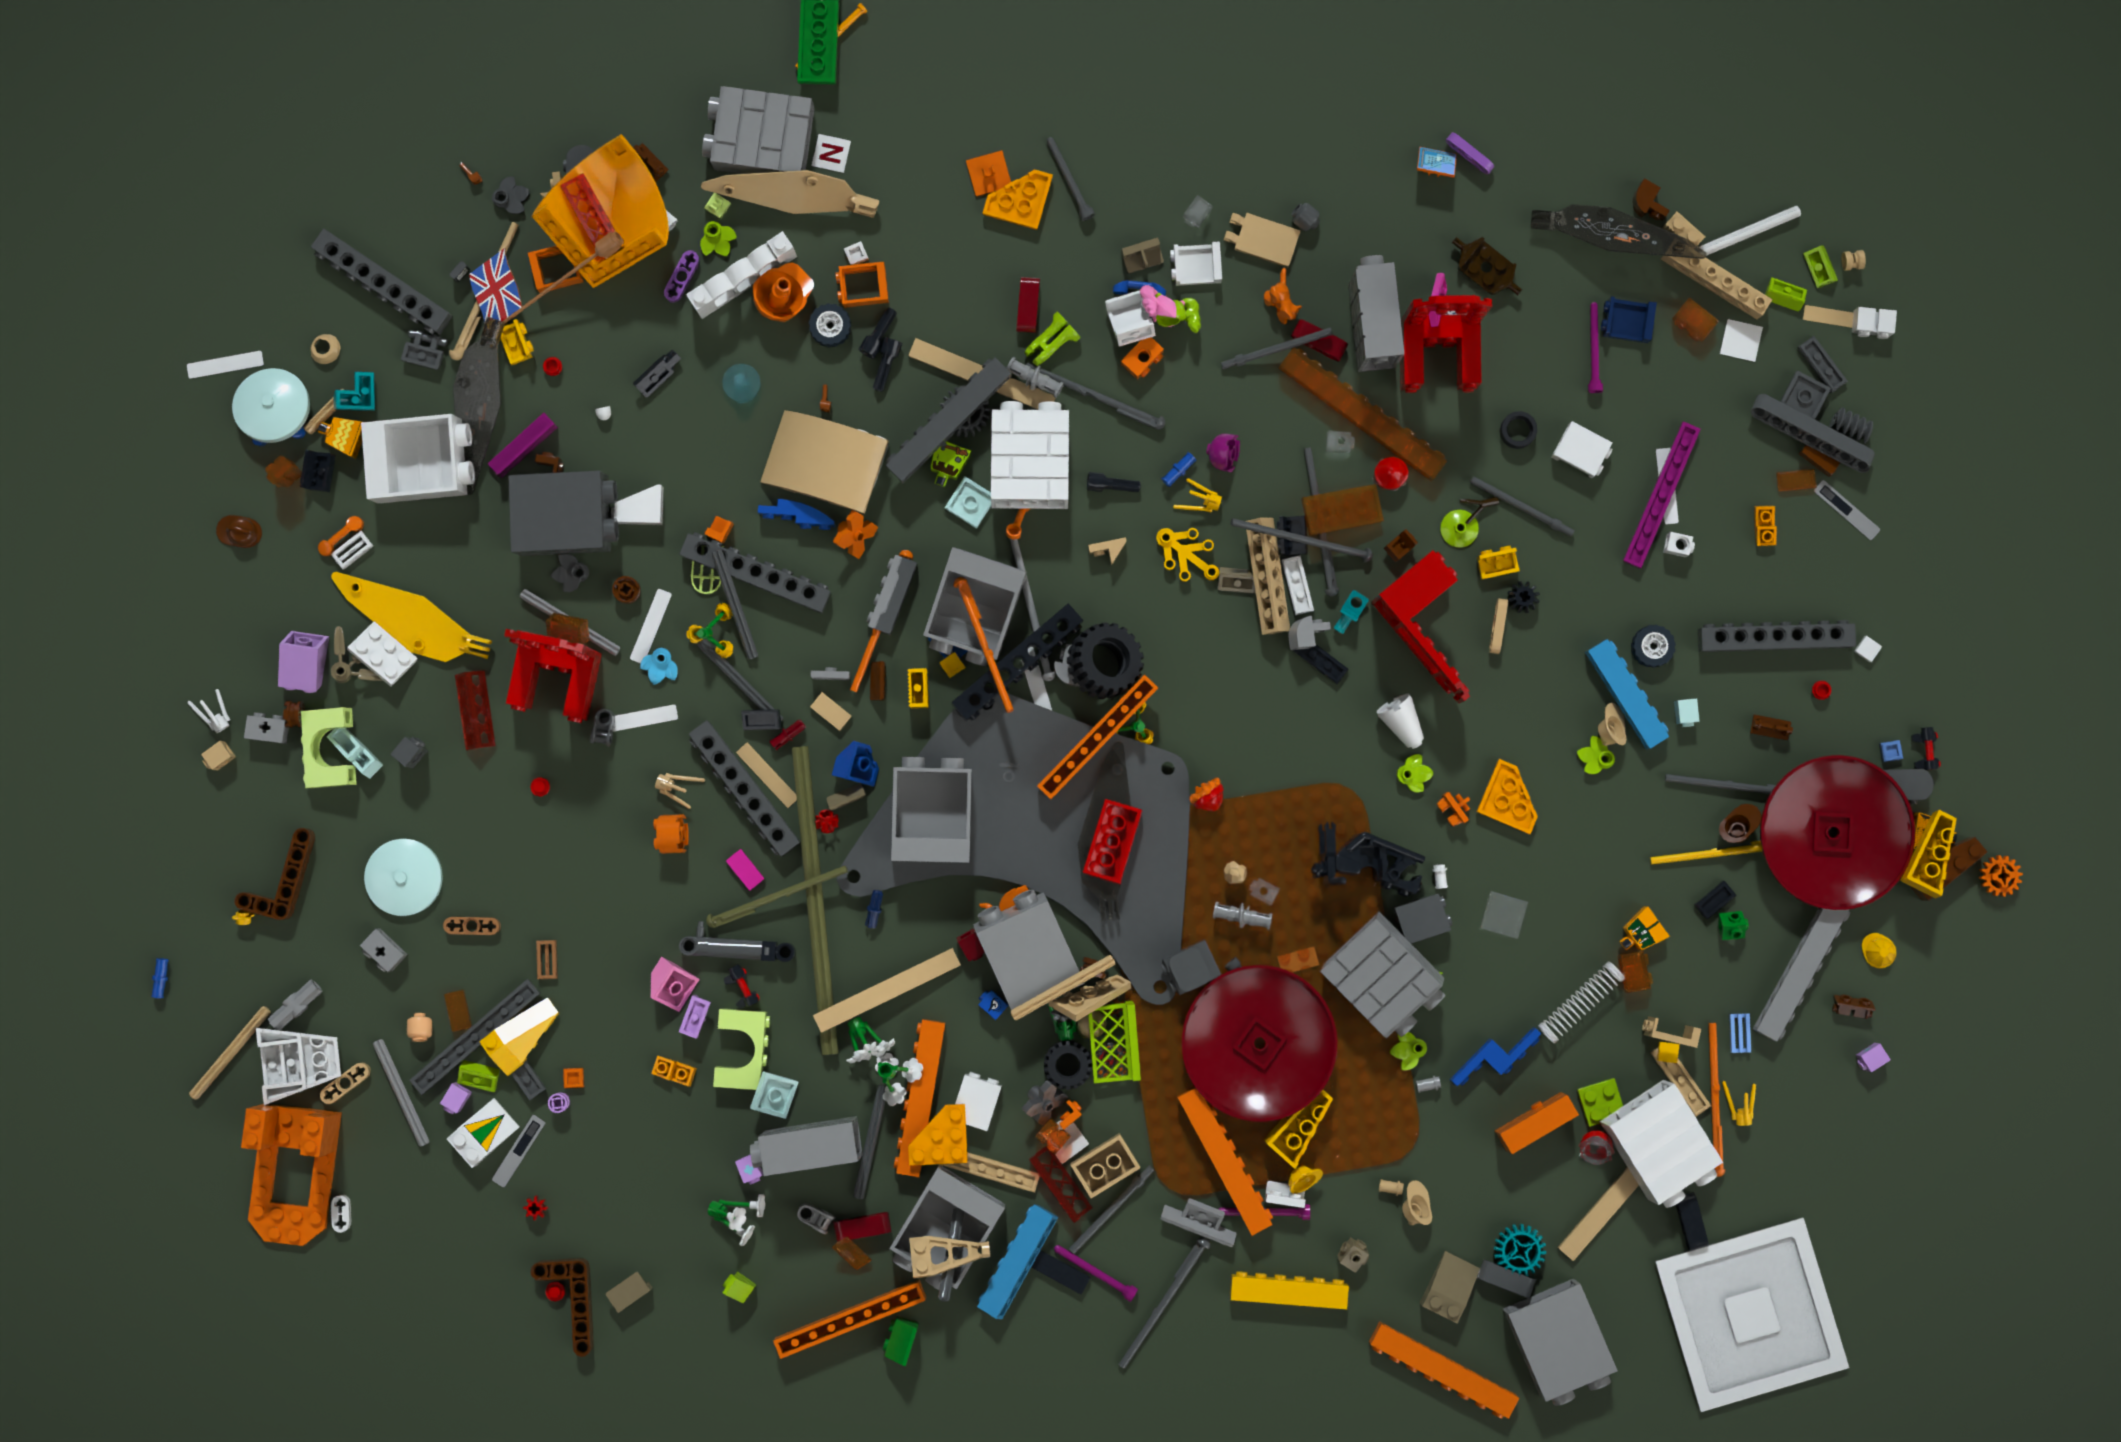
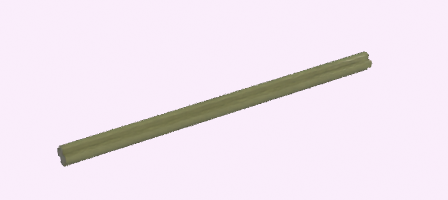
(814, 893)

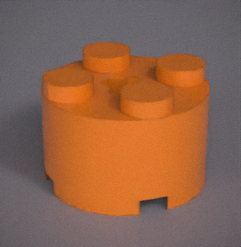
(671, 834)

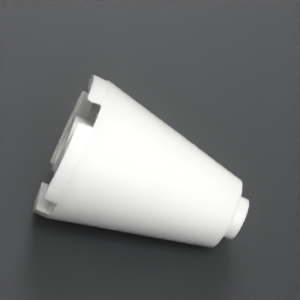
(1402, 720)

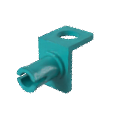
(1349, 612)

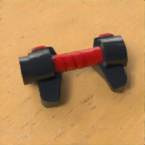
(1927, 737)
(738, 975)

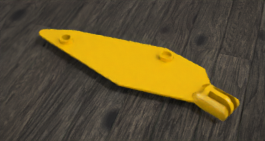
(410, 619)

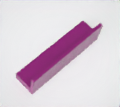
(522, 445)

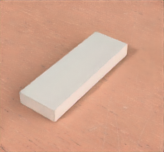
(1297, 585)

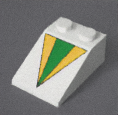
(483, 1133)

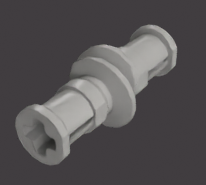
(1034, 377)
(1242, 916)

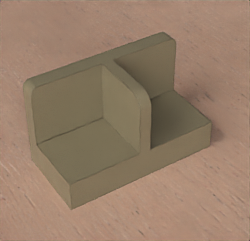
(1142, 255)
(628, 1291)

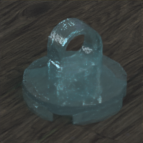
(741, 382)

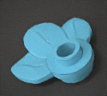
(659, 669)

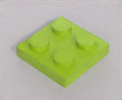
(1599, 1100)

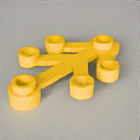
(1185, 551)

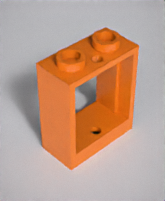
(534, 258)
(861, 268)

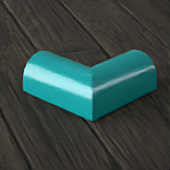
(361, 398)

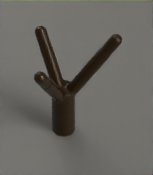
(1482, 504)

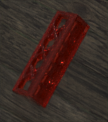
(593, 205)
(470, 710)
(1056, 1190)

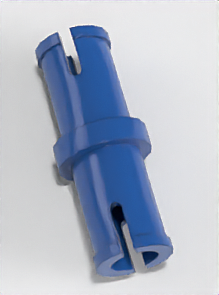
(1178, 469)
(160, 978)

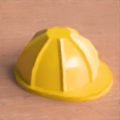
(1878, 950)
(1303, 1178)

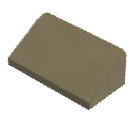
(1236, 580)
(846, 797)

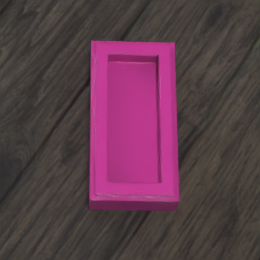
(745, 869)

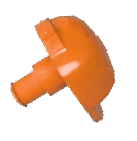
(782, 292)

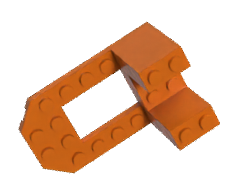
(298, 1128)

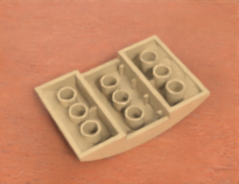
(824, 460)

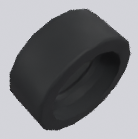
(1532, 426)

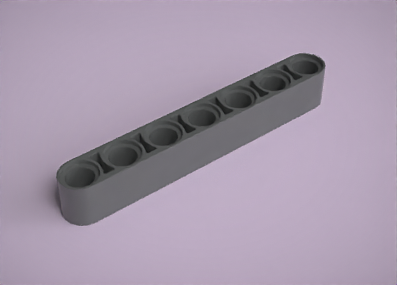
(1812, 433)

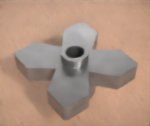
(1042, 1101)

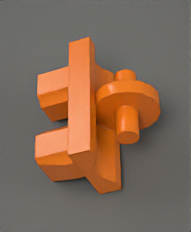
(1448, 801)

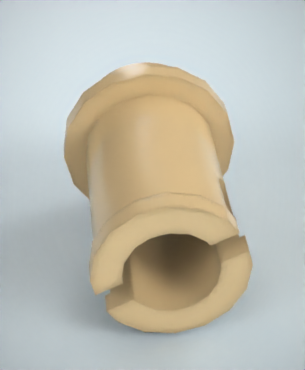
(1391, 1187)

